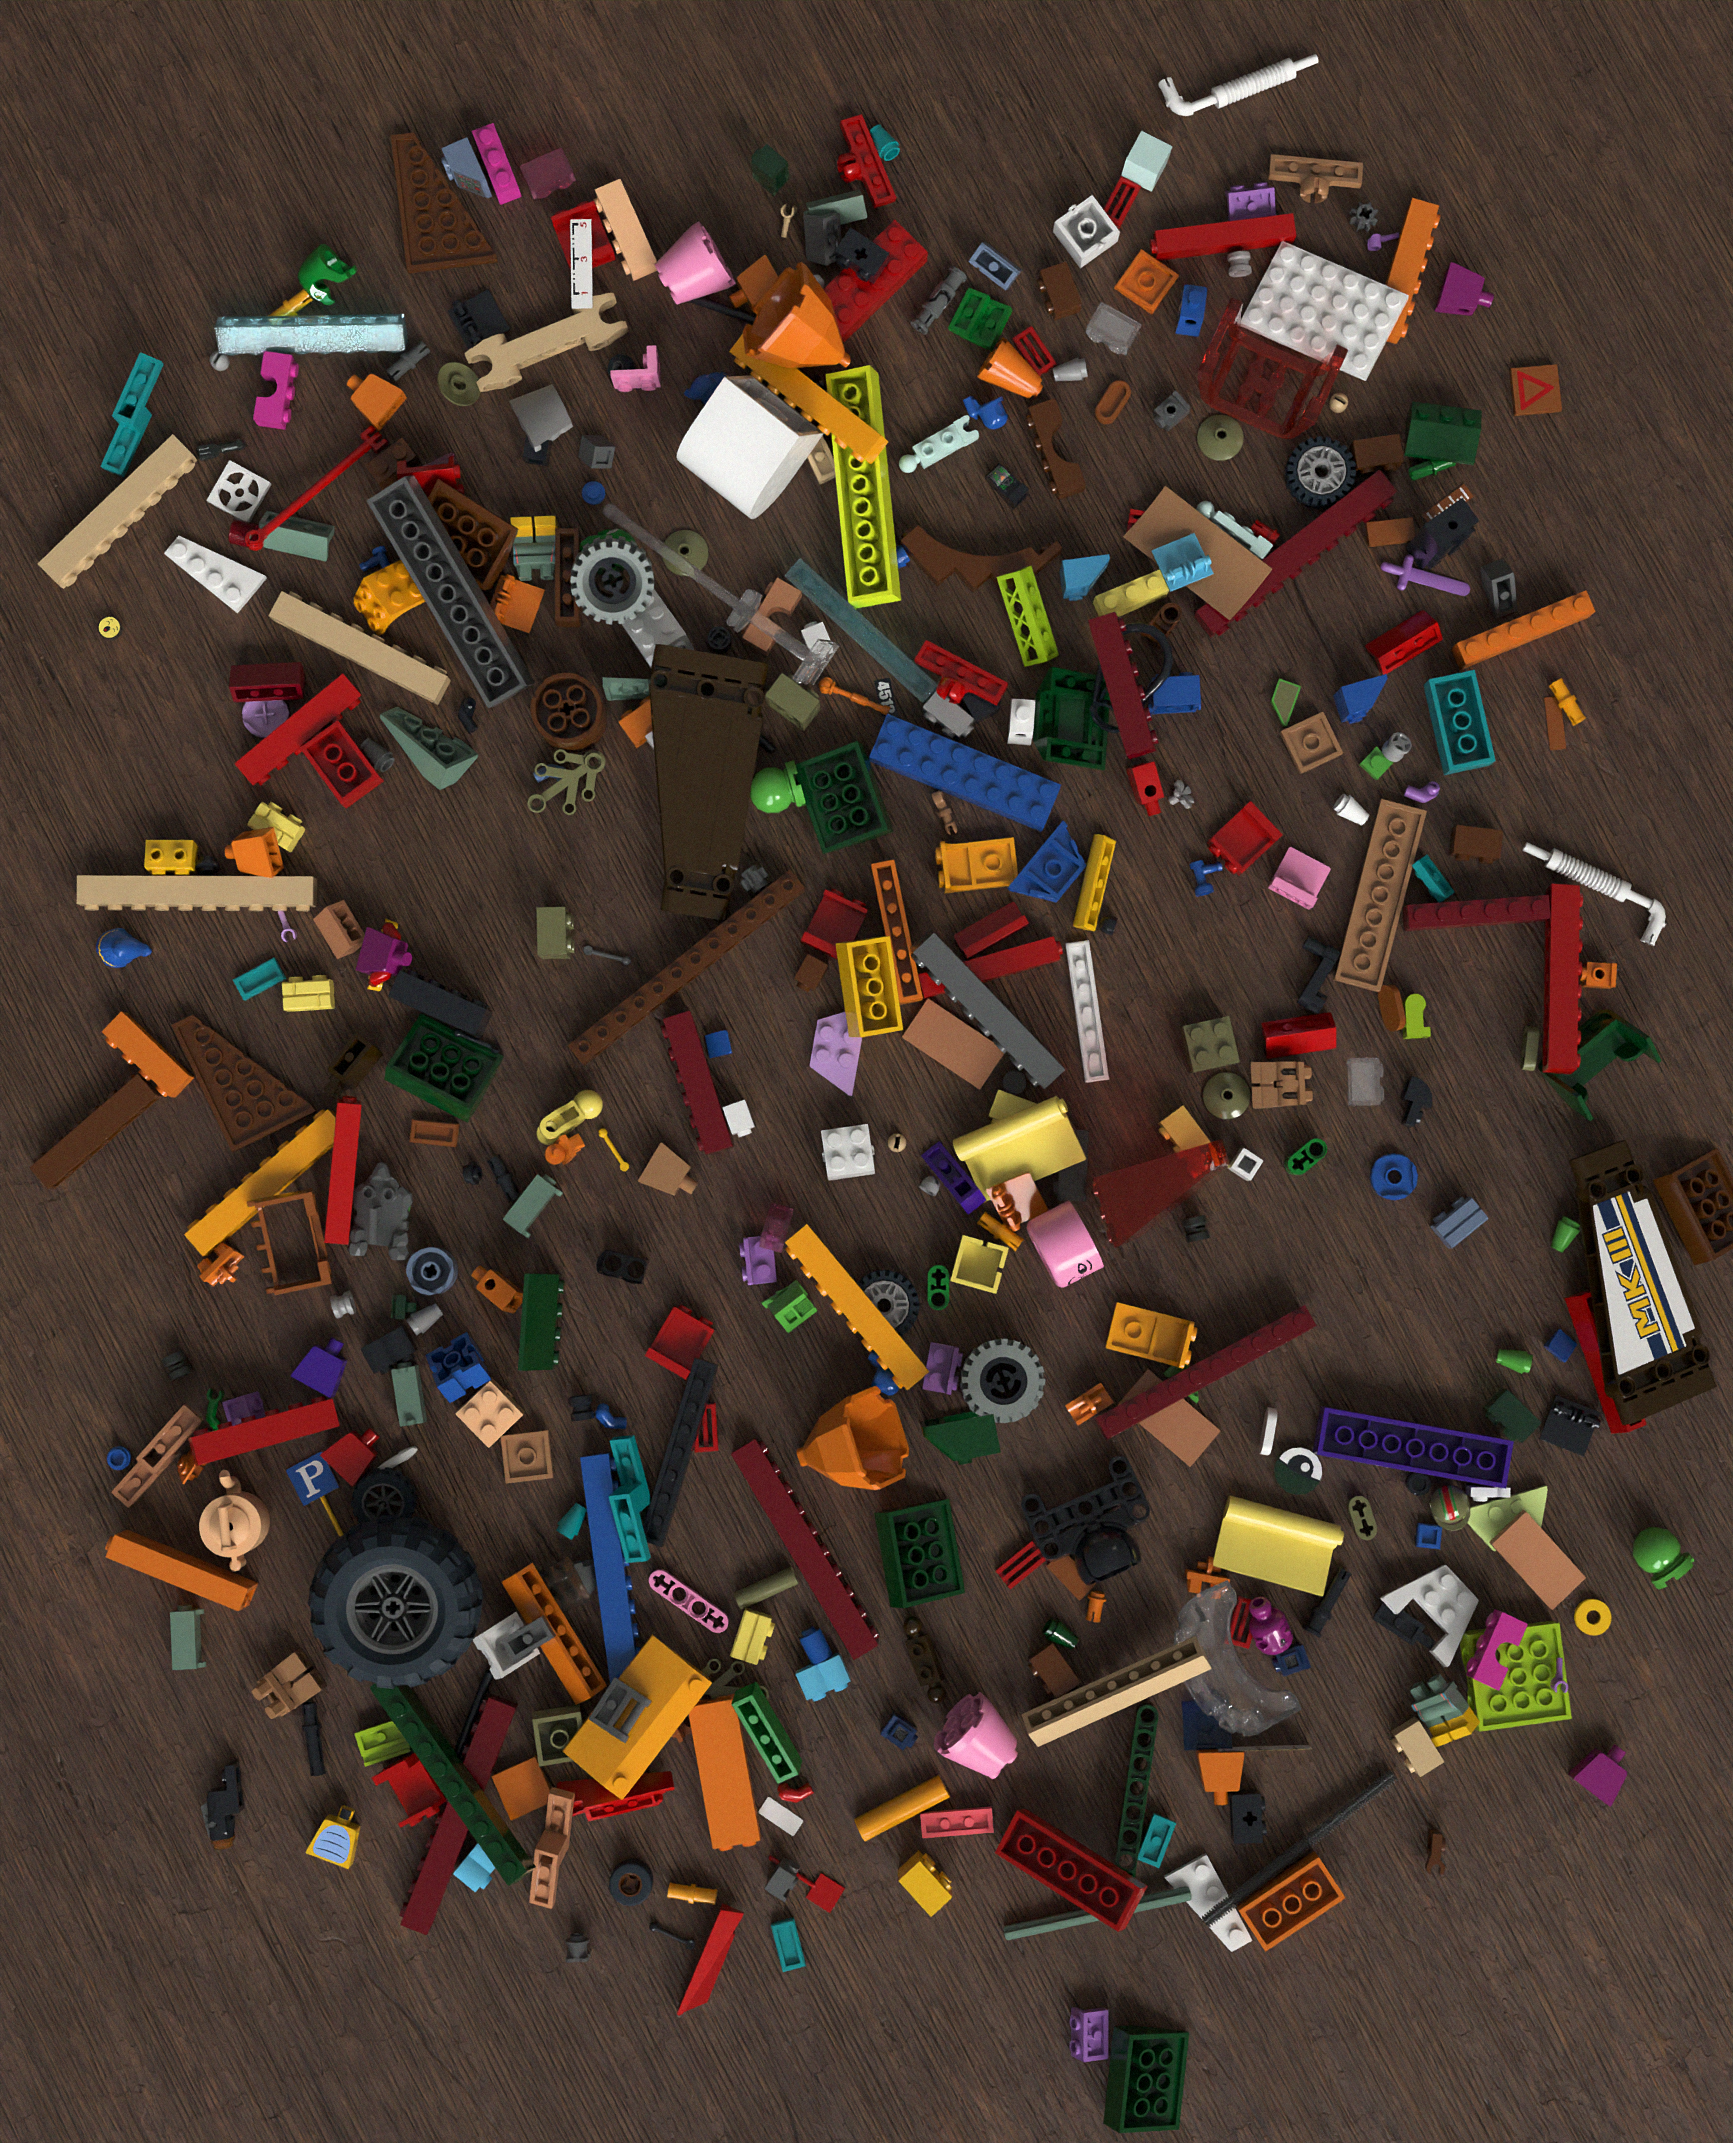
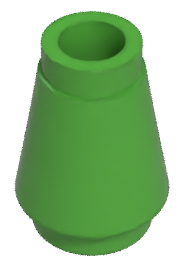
(1565, 1233)
(1514, 1359)

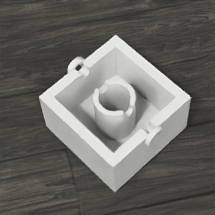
(1086, 231)
(848, 1152)

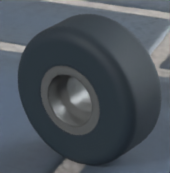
(618, 360)

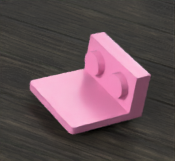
(646, 378)
(1299, 878)

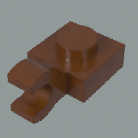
(1435, 1845)

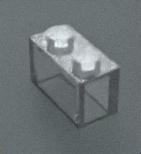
(1113, 329)
(1364, 1081)

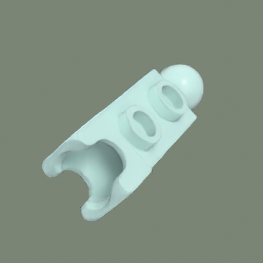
(939, 445)
(1258, 546)

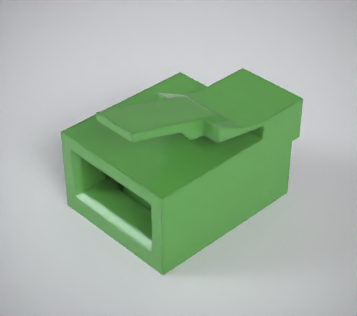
(790, 1306)

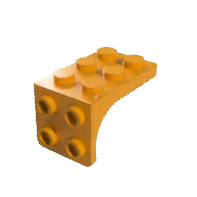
(386, 596)
(976, 865)
(1151, 1335)

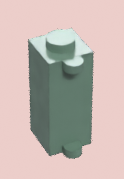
(849, 205)
(531, 1203)
(408, 1394)
(186, 1637)

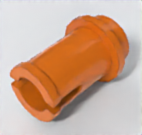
(1095, 1605)

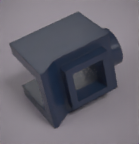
(1291, 1660)
(899, 1731)

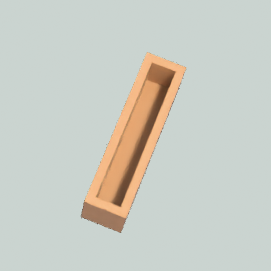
(626, 229)

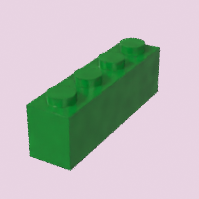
(767, 1732)

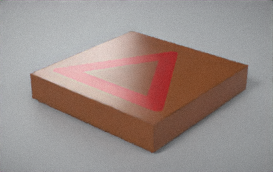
(1535, 390)

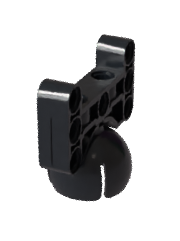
(1098, 1548)

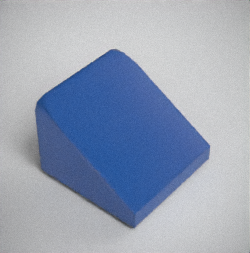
(718, 1044)
(1560, 1345)

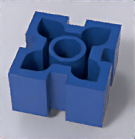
(458, 1367)

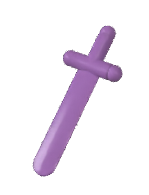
(1408, 573)

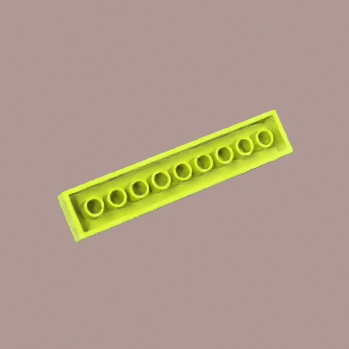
(865, 497)

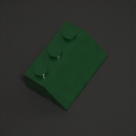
(1442, 433)

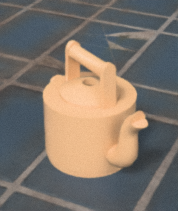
(244, 1512)

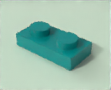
(1433, 879)
(1156, 1840)

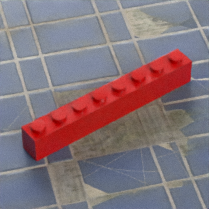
(1561, 980)

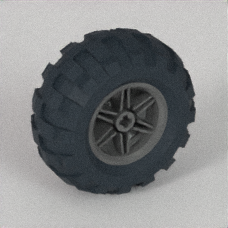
(421, 1558)

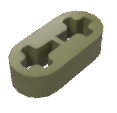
(1529, 1048)
(1367, 1516)

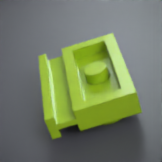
(381, 1743)

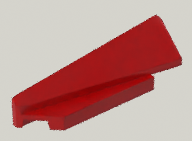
(601, 1803)
(711, 1958)

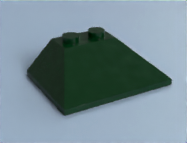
(1063, 722)

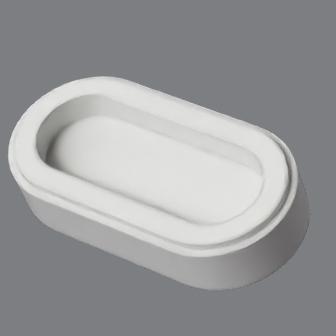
(1268, 1431)

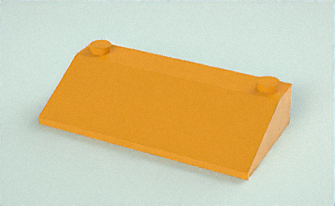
(674, 1691)

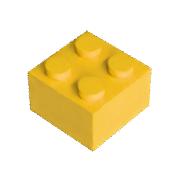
(925, 1883)

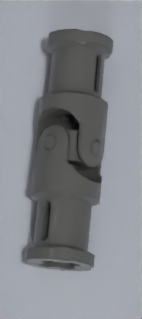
(937, 302)

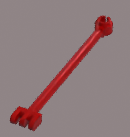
(369, 443)

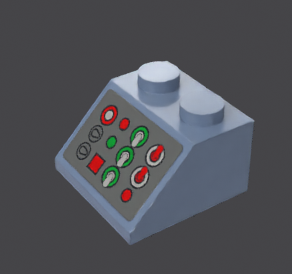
(464, 168)

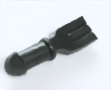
(211, 451)

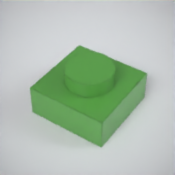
(1376, 763)

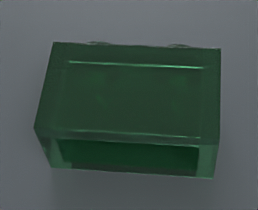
(769, 169)
(1511, 1416)

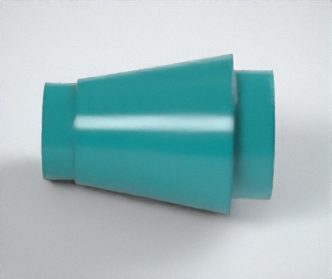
(885, 144)
(572, 1521)

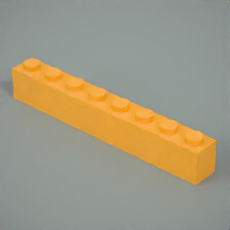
(815, 405)
(268, 1181)
(857, 1307)

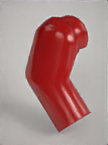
(794, 1795)

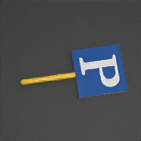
(314, 1480)

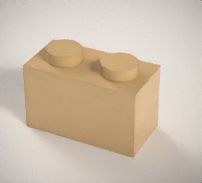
(1416, 1746)

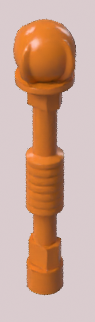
(827, 686)

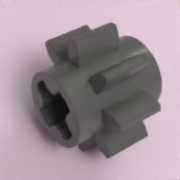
(1366, 211)
(754, 879)

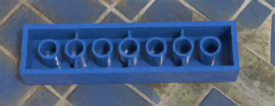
(964, 772)

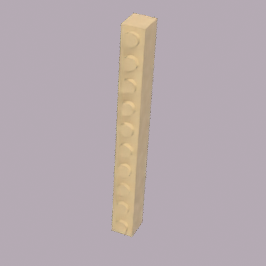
(197, 891)

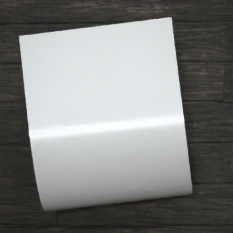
(747, 444)

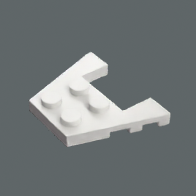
(1444, 1600)

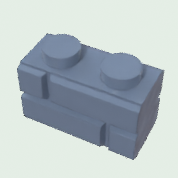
(995, 265)
(1458, 1222)

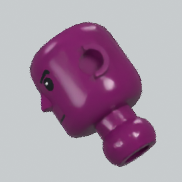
(1269, 1627)

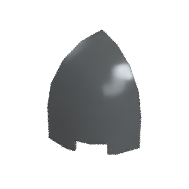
(586, 1572)

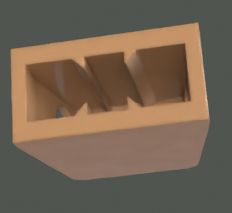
(667, 1172)

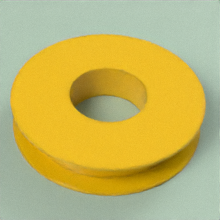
(1581, 1613)

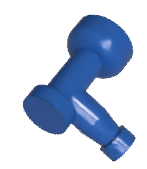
(379, 558)
(1200, 871)

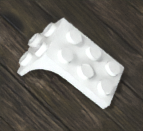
(654, 627)

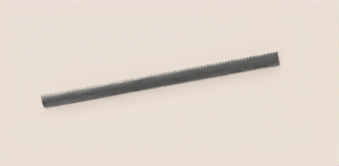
(1298, 1848)

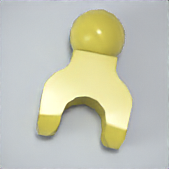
(585, 1105)

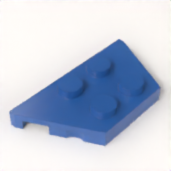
(1051, 868)

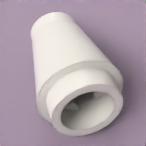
(1350, 809)

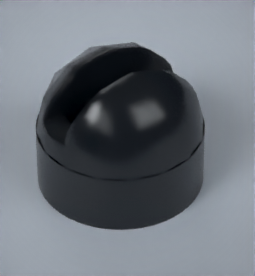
(1108, 924)

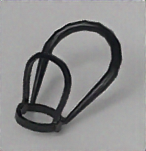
(1152, 688)

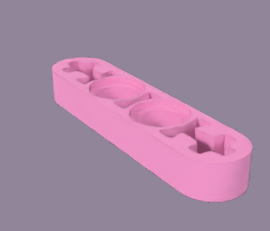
(691, 1597)

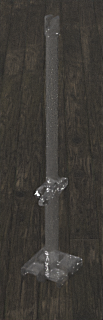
(744, 610)

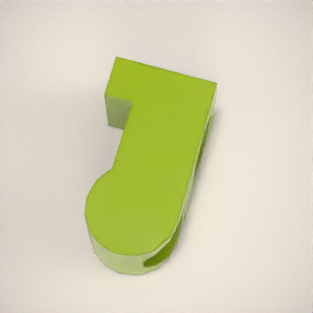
(1413, 1008)

